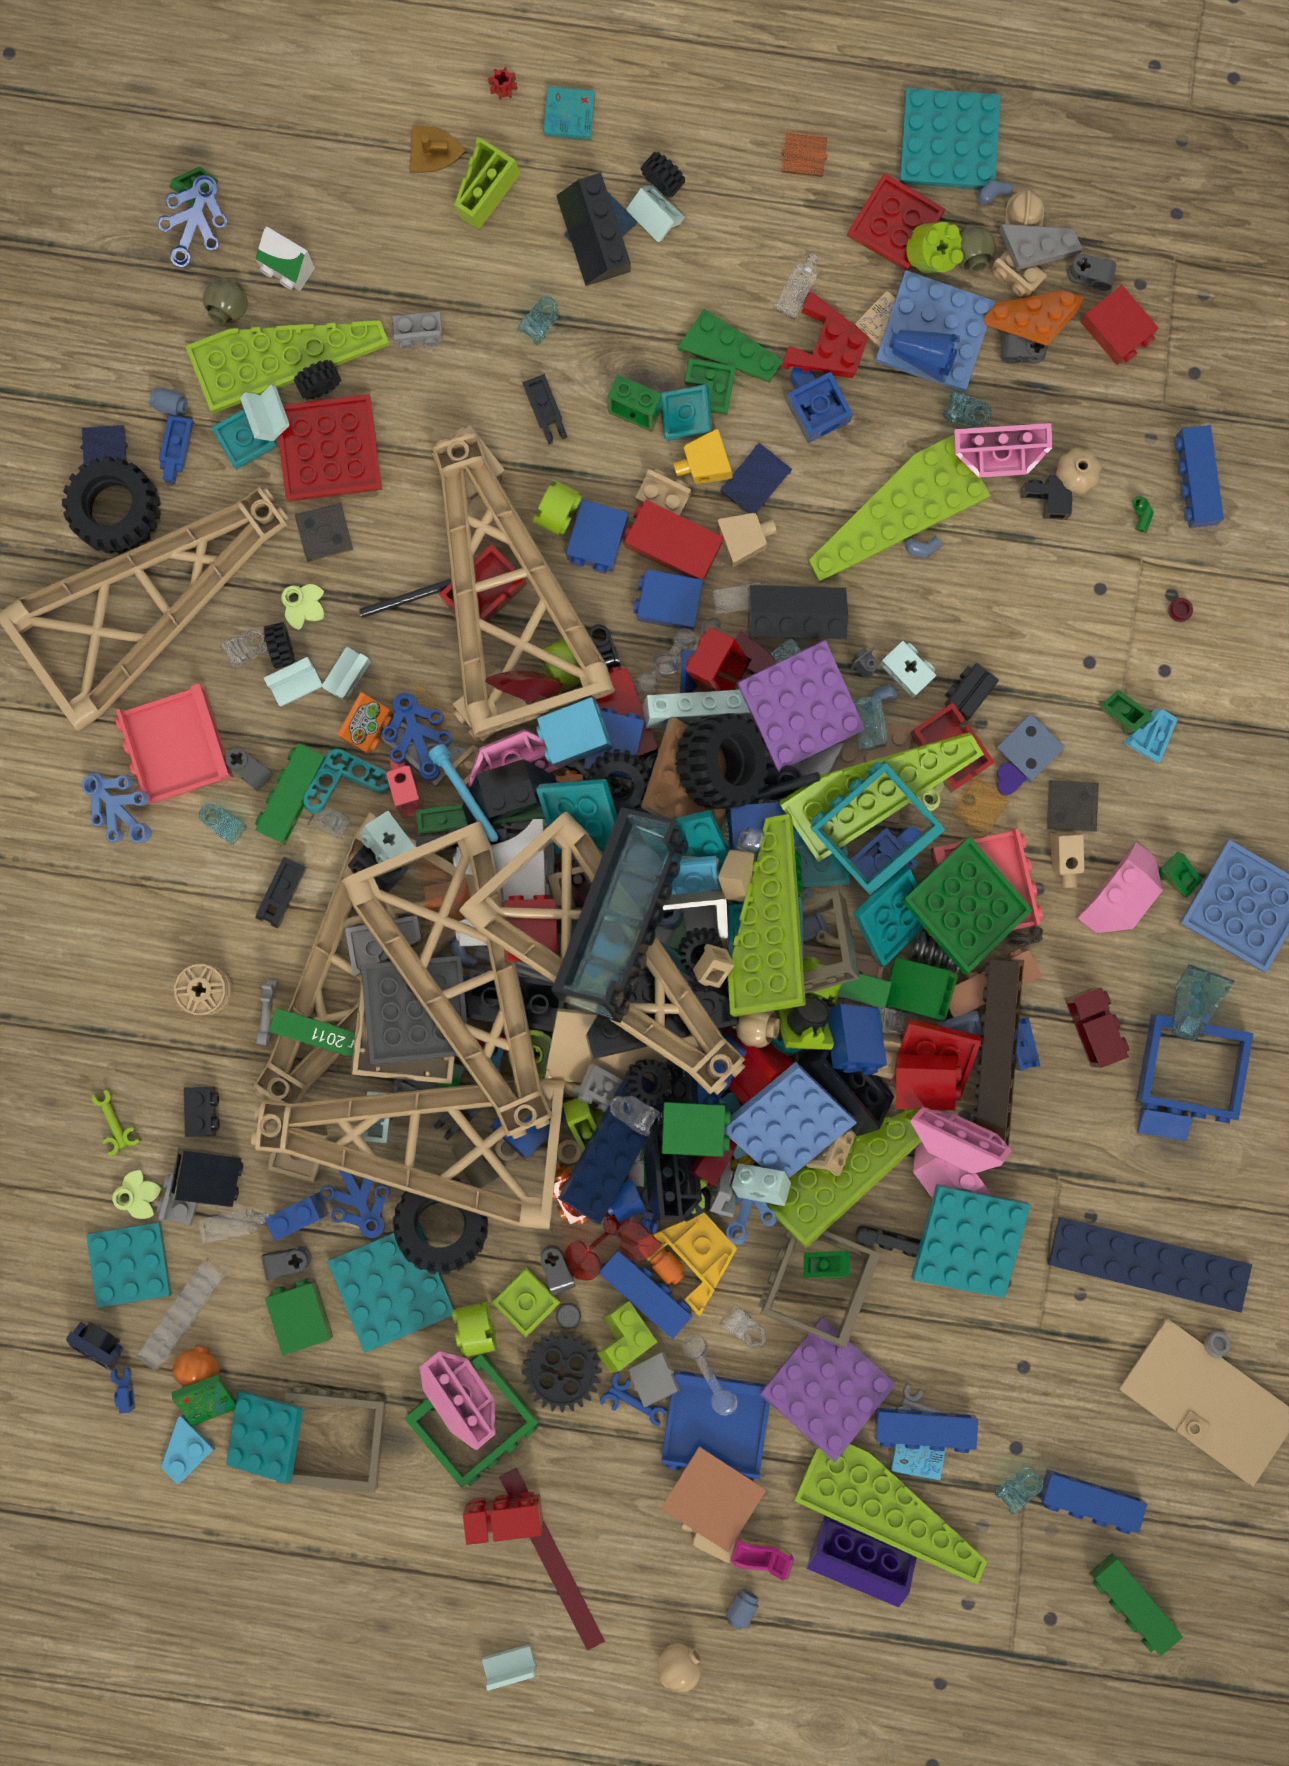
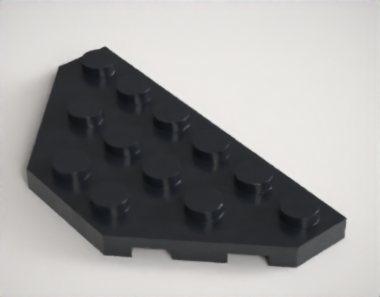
(607, 1038)

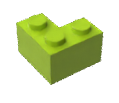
(582, 1120)
(630, 1340)

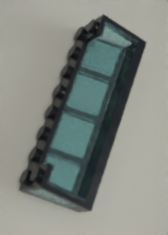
(621, 914)

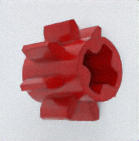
(496, 81)

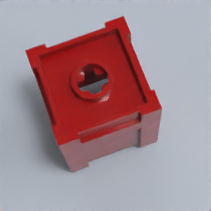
(760, 1069)

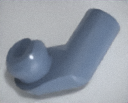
(992, 189)

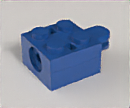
(814, 404)
(883, 849)

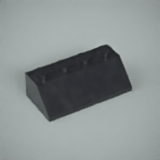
(593, 230)
(797, 612)
(537, 996)
(858, 1093)

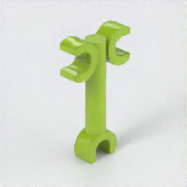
(121, 1139)

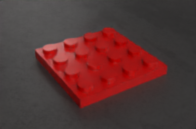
(329, 448)

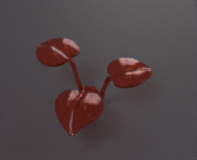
(635, 1244)

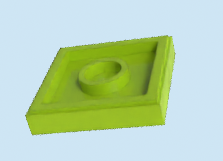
(526, 1302)

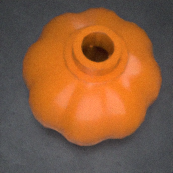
(195, 1366)

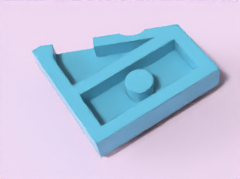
(1153, 735)
(185, 1450)

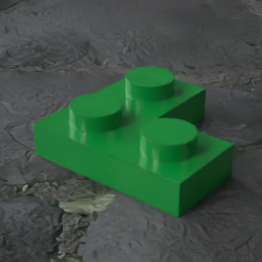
(718, 378)

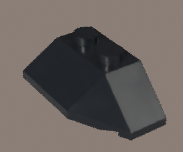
(507, 790)
(670, 1185)

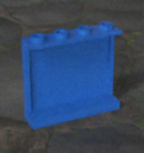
(731, 1438)

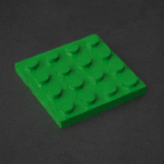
(967, 905)

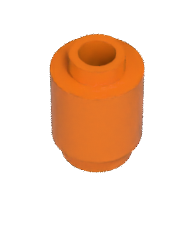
(667, 1267)

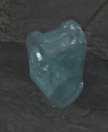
(536, 323)
(966, 410)
(225, 824)
(1019, 1491)

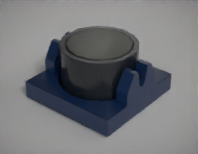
(96, 1344)

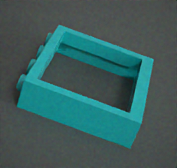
(899, 859)

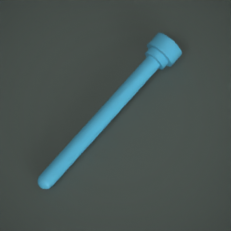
(441, 756)

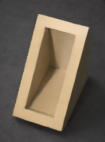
(736, 874)

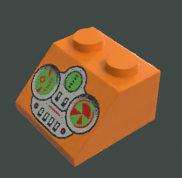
(365, 724)

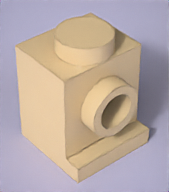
(713, 966)

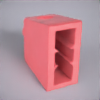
(404, 789)

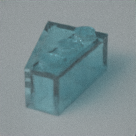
(1196, 1000)

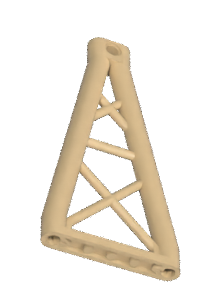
(512, 531)
(203, 586)
(667, 978)
(309, 989)
(461, 1036)
(369, 1109)

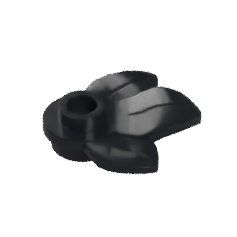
(775, 777)

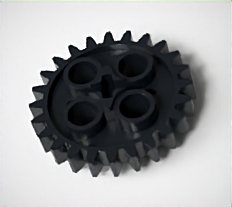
(567, 1349)

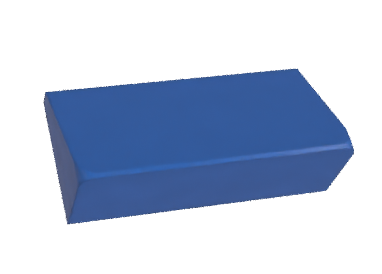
(687, 684)
(1164, 1124)

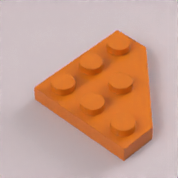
(1036, 316)

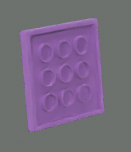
(801, 705)
(827, 1391)

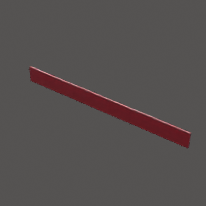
(558, 1571)

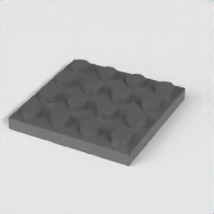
(395, 1018)

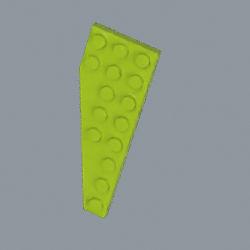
(258, 357)
(916, 497)
(917, 767)
(768, 941)
(821, 1198)
(876, 1502)

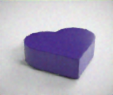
(1009, 779)

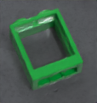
(631, 397)

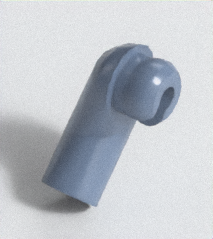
(922, 549)
(886, 691)
(466, 959)

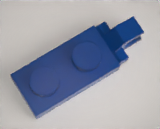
(175, 446)

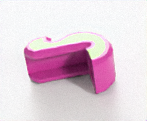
(762, 1556)

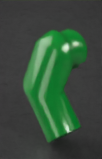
(1144, 512)

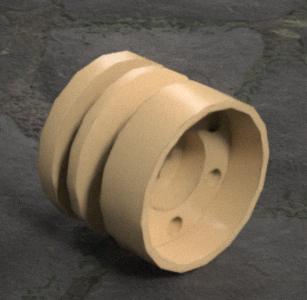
(217, 984)

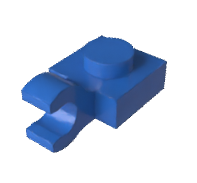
(649, 1222)
(125, 1395)

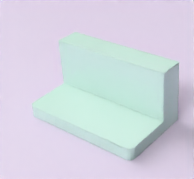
(654, 212)
(265, 413)
(346, 674)
(293, 681)
(509, 1667)

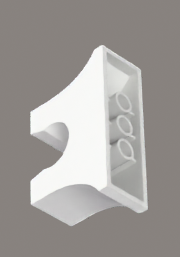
(528, 881)

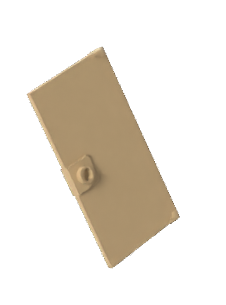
(571, 1056)
(1208, 1402)

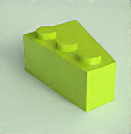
(485, 184)

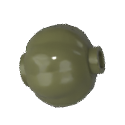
(977, 248)
(225, 299)

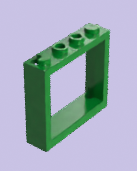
(507, 1445)

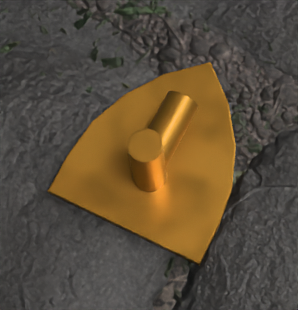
(433, 149)

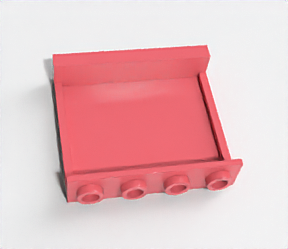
(174, 744)
(1009, 857)

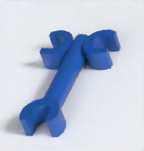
(617, 1392)

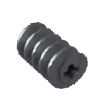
(932, 952)

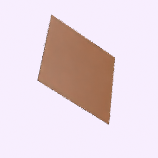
(713, 1499)

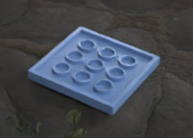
(938, 308)
(1242, 906)
(789, 1122)

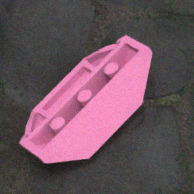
(1003, 448)
(510, 749)
(1125, 893)
(959, 1140)
(933, 1171)
(459, 1397)

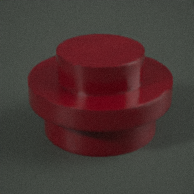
(1180, 609)

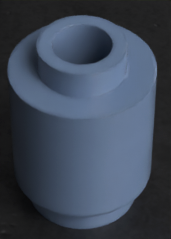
(168, 401)
(672, 922)
(742, 1609)

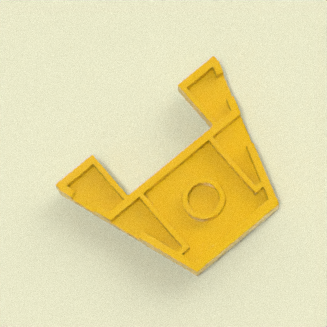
(704, 1250)

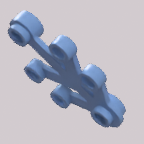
(114, 807)
(740, 1224)

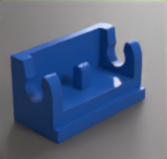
(1026, 1048)

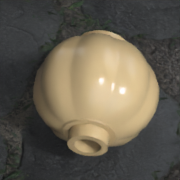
(1079, 470)
(757, 1028)
(679, 1667)

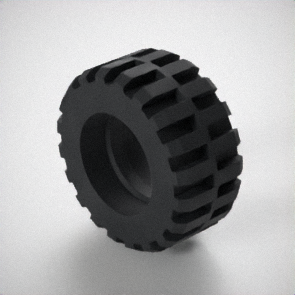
(86, 487)
(700, 766)
(436, 1258)

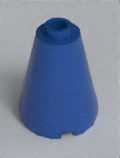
(926, 351)

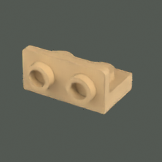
(1022, 281)
(664, 491)
(835, 1155)

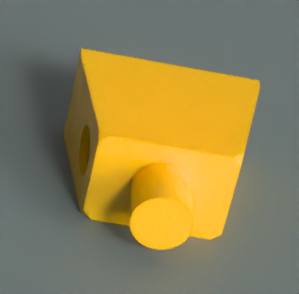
(705, 460)

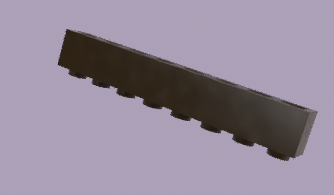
(999, 1045)

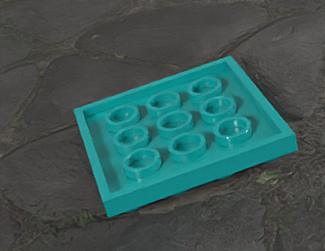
(949, 138)
(970, 1241)
(388, 1293)

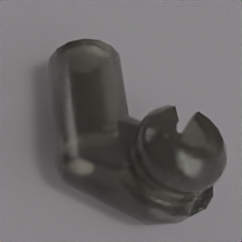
(1026, 939)

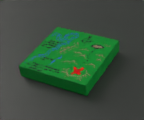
(204, 1400)

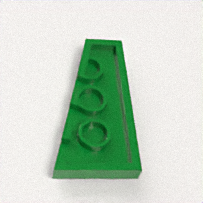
(723, 344)

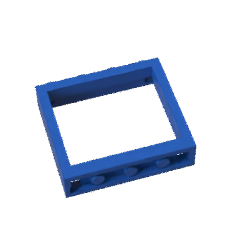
(1149, 1062)

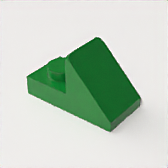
(186, 181)
(1126, 712)
(1180, 874)
(827, 1265)

